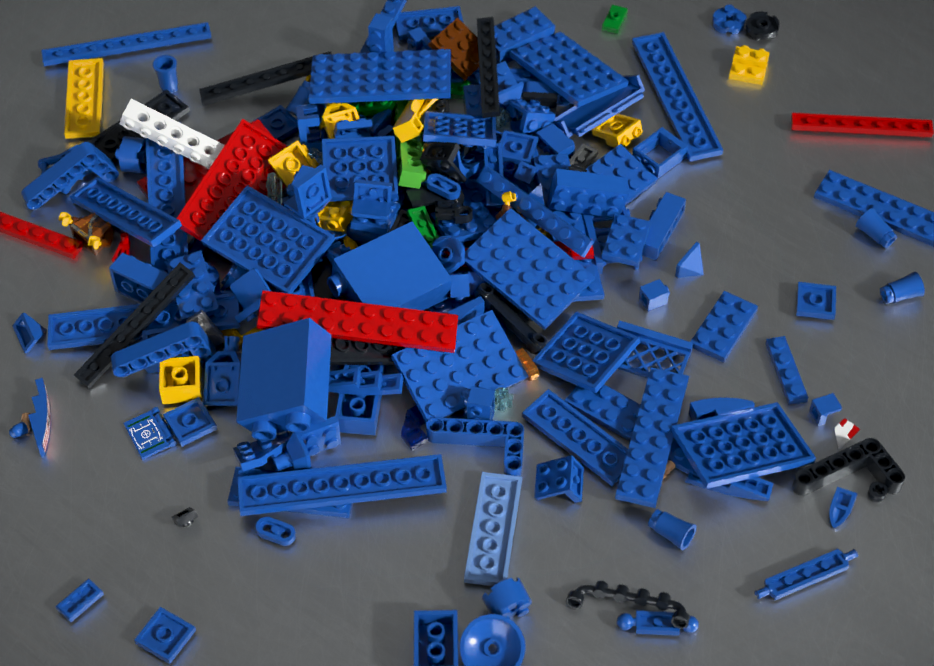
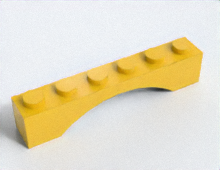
(409, 123)

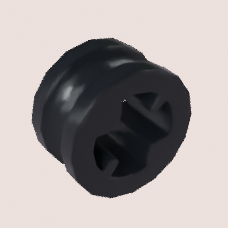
(880, 487)

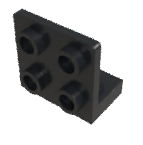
(439, 159)

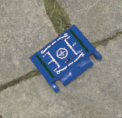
(150, 433)

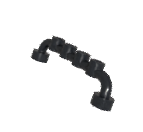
(679, 619)

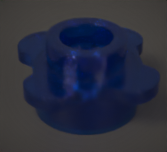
(509, 169)

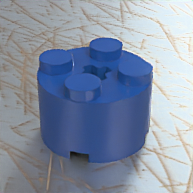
(132, 155)
(508, 599)

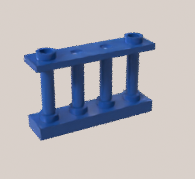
(593, 234)

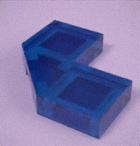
(411, 430)

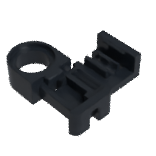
(447, 211)

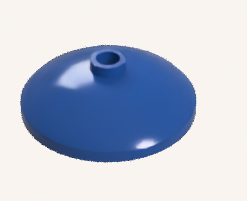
(492, 630)

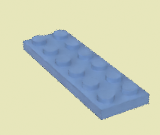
(493, 529)

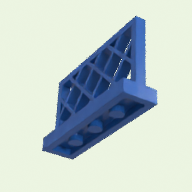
(656, 341)

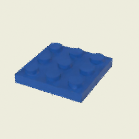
(623, 164)
(470, 231)

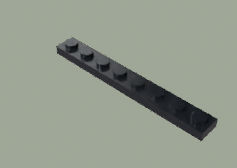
(488, 67)
(257, 81)
(135, 324)

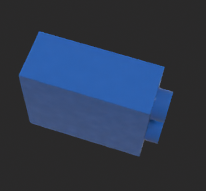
(392, 272)
(284, 379)

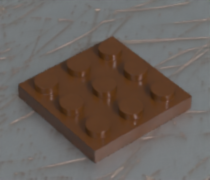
(462, 45)

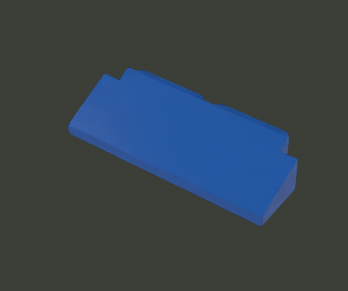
(586, 117)

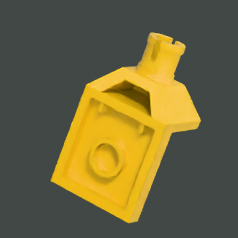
(334, 113)

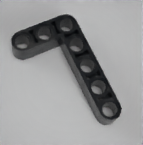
(846, 466)

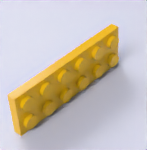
(84, 98)

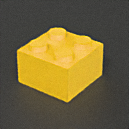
(180, 379)

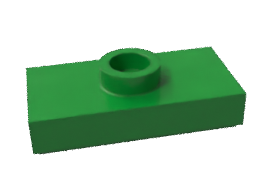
(614, 19)

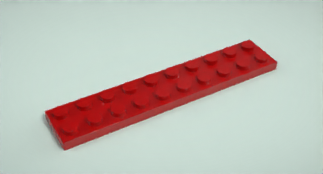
(362, 321)

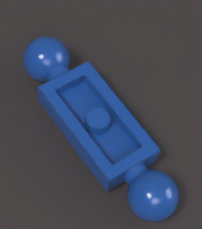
(654, 623)

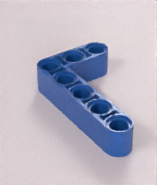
(65, 171)
(162, 347)
(483, 437)

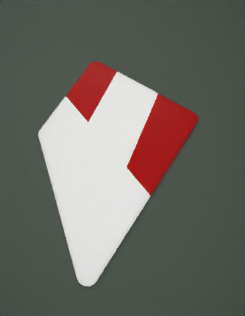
(844, 432)

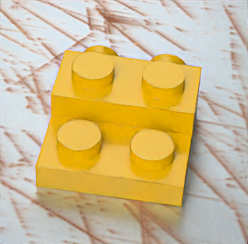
(749, 65)
(618, 130)
(290, 161)
(335, 216)

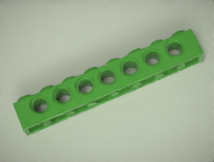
(408, 155)

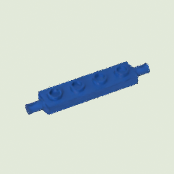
(806, 574)

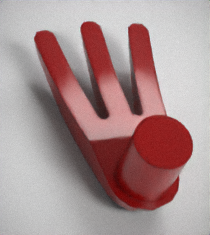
(123, 245)

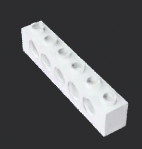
(167, 128)

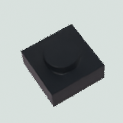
(185, 517)

